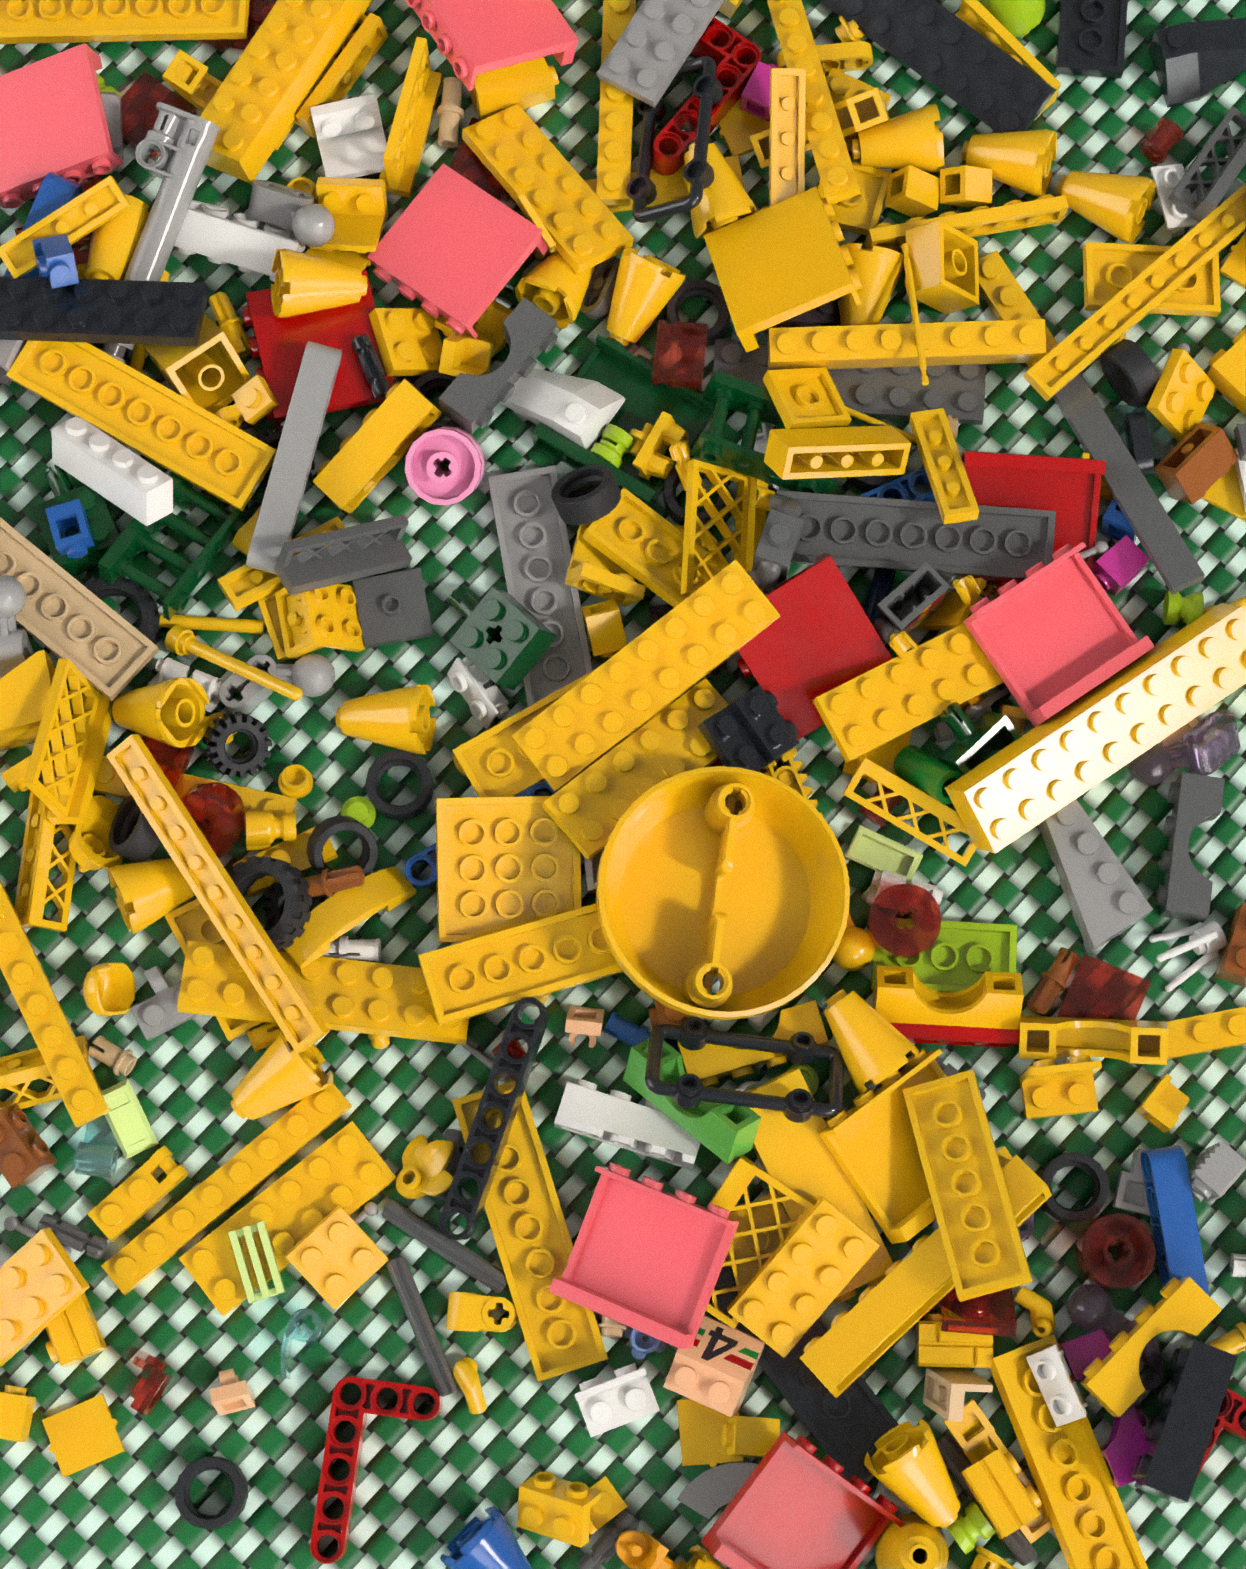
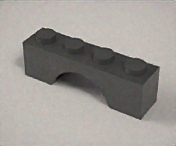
(472, 398)
(1185, 890)

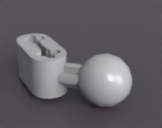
(291, 210)
(14, 642)
(310, 673)

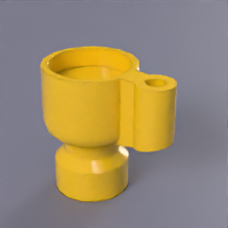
(264, 828)

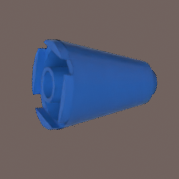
(485, 1545)

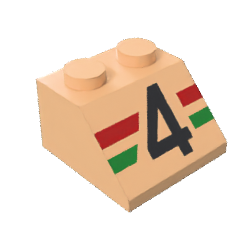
(716, 1367)

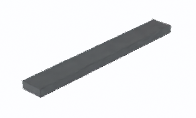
(1129, 486)

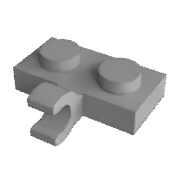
(160, 1011)

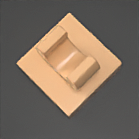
(584, 1021)
(232, 1394)

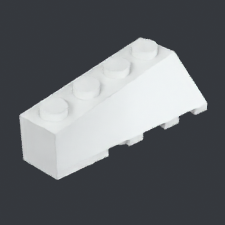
(233, 238)
(112, 470)
(625, 1124)

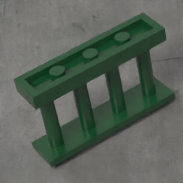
(757, 404)
(138, 537)

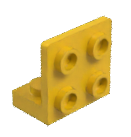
(358, 212)
(599, 575)
(319, 618)
(1059, 1089)

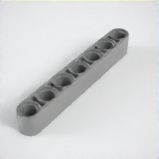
(294, 455)

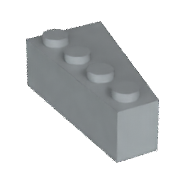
(1093, 878)

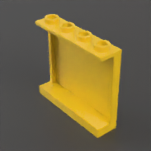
(781, 264)
(880, 1151)

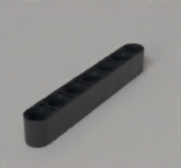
(497, 1137)

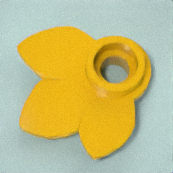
(427, 1165)

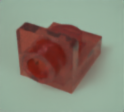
(149, 1390)

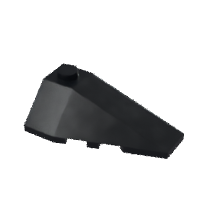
(1197, 57)

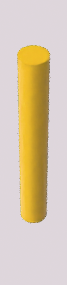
(214, 624)

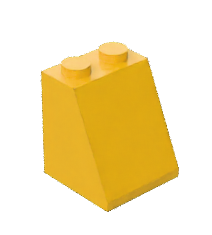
(521, 83)
(202, 372)
(24, 700)

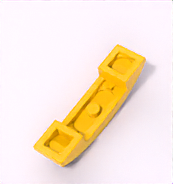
(194, 83)
(348, 909)
(977, 1440)

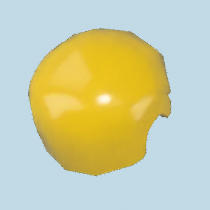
(109, 989)

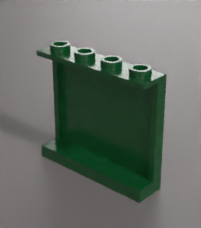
(643, 404)

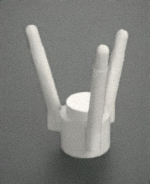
(1204, 940)

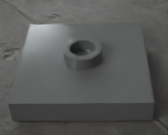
(392, 608)

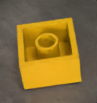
(943, 267)

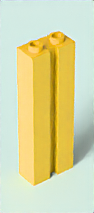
(805, 1164)

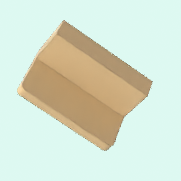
(947, 1387)

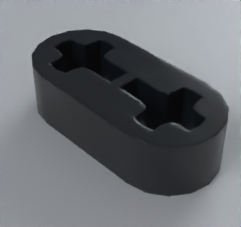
(1139, 441)

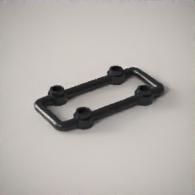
(698, 170)
(689, 1090)

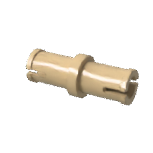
(450, 112)

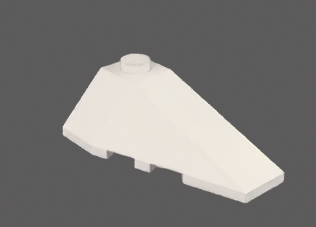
(565, 404)

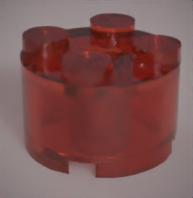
(223, 810)
(900, 900)
(1133, 1242)

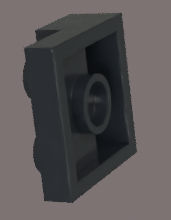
(750, 731)

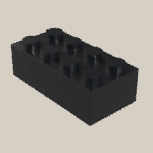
(1184, 1422)

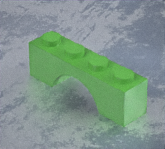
(721, 1128)

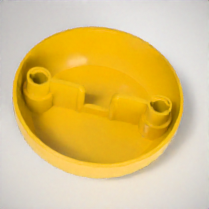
(722, 893)

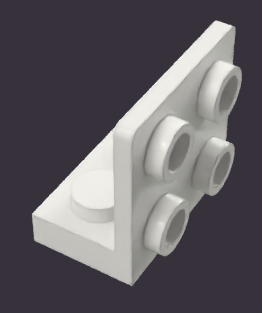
(350, 136)
(617, 1400)

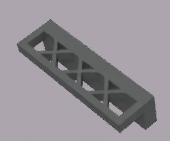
(1222, 177)
(344, 558)

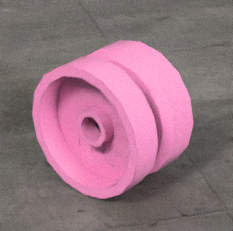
(428, 477)

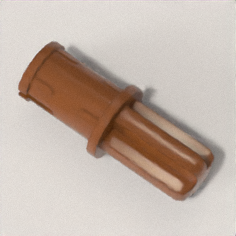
(334, 881)
(1052, 981)

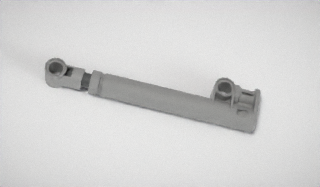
(185, 149)

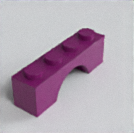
(1127, 1431)

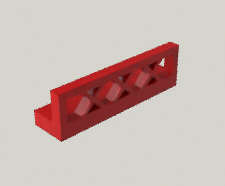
(959, 1035)

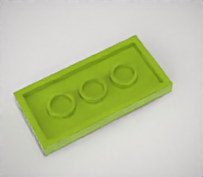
(958, 955)

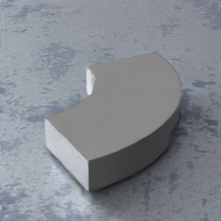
(715, 1487)

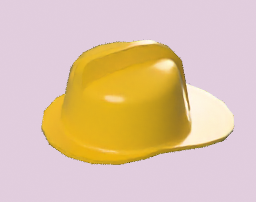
(91, 840)

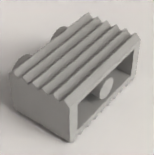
(1215, 1172)

